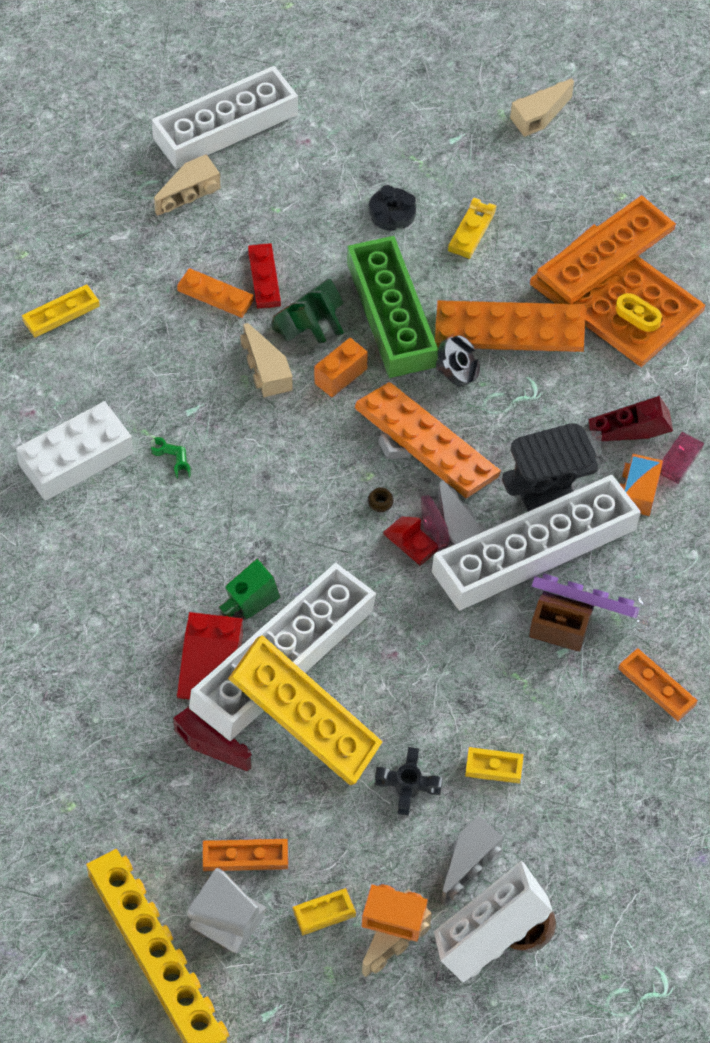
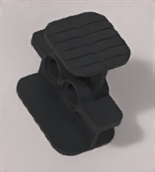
(549, 464)

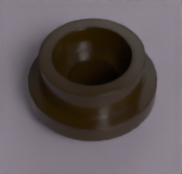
(380, 494)

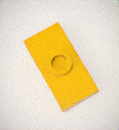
(324, 911)

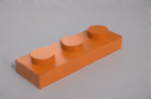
(215, 293)
(657, 684)
(245, 854)

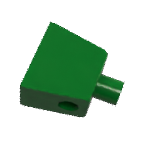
(250, 591)

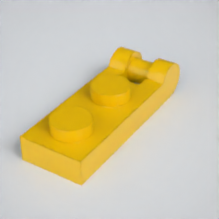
(471, 228)

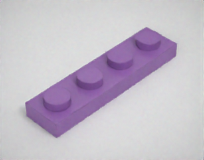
(597, 598)

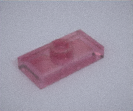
(434, 522)

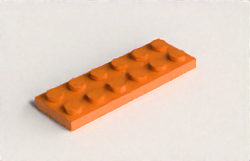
(606, 249)
(513, 325)
(427, 439)

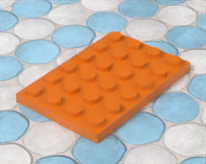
(649, 284)

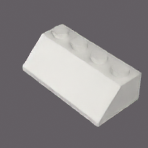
(492, 922)

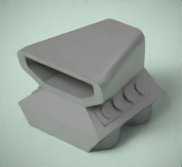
(225, 913)

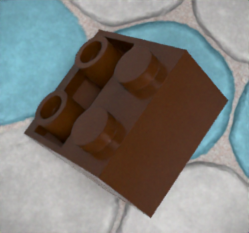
(561, 621)

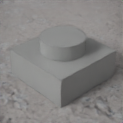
(391, 448)

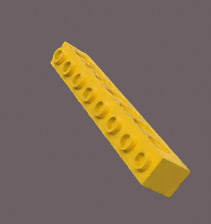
(103, 873)

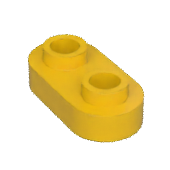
(639, 313)

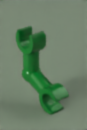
(178, 451)

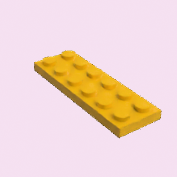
(305, 710)

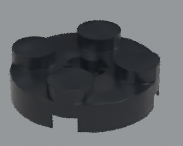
(392, 197)
(457, 361)

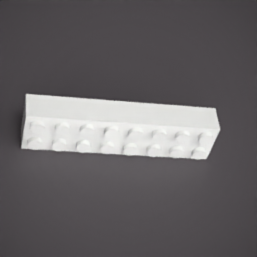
(535, 542)
(300, 631)

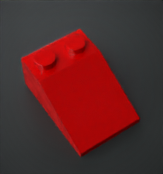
(206, 645)

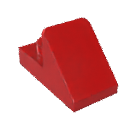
(411, 539)

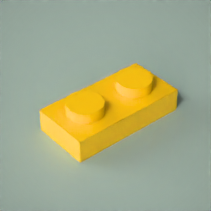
(494, 765)

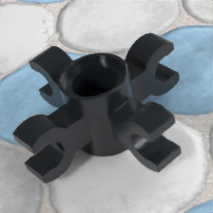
(386, 777)

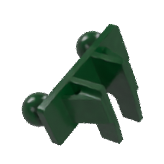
(308, 310)

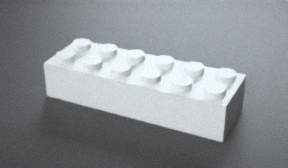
(225, 116)

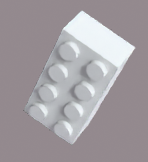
(74, 450)

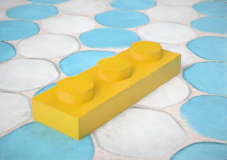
(60, 310)

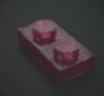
(680, 457)

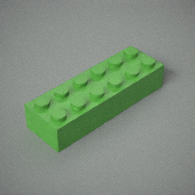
(392, 306)

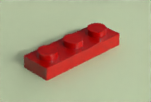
(264, 276)

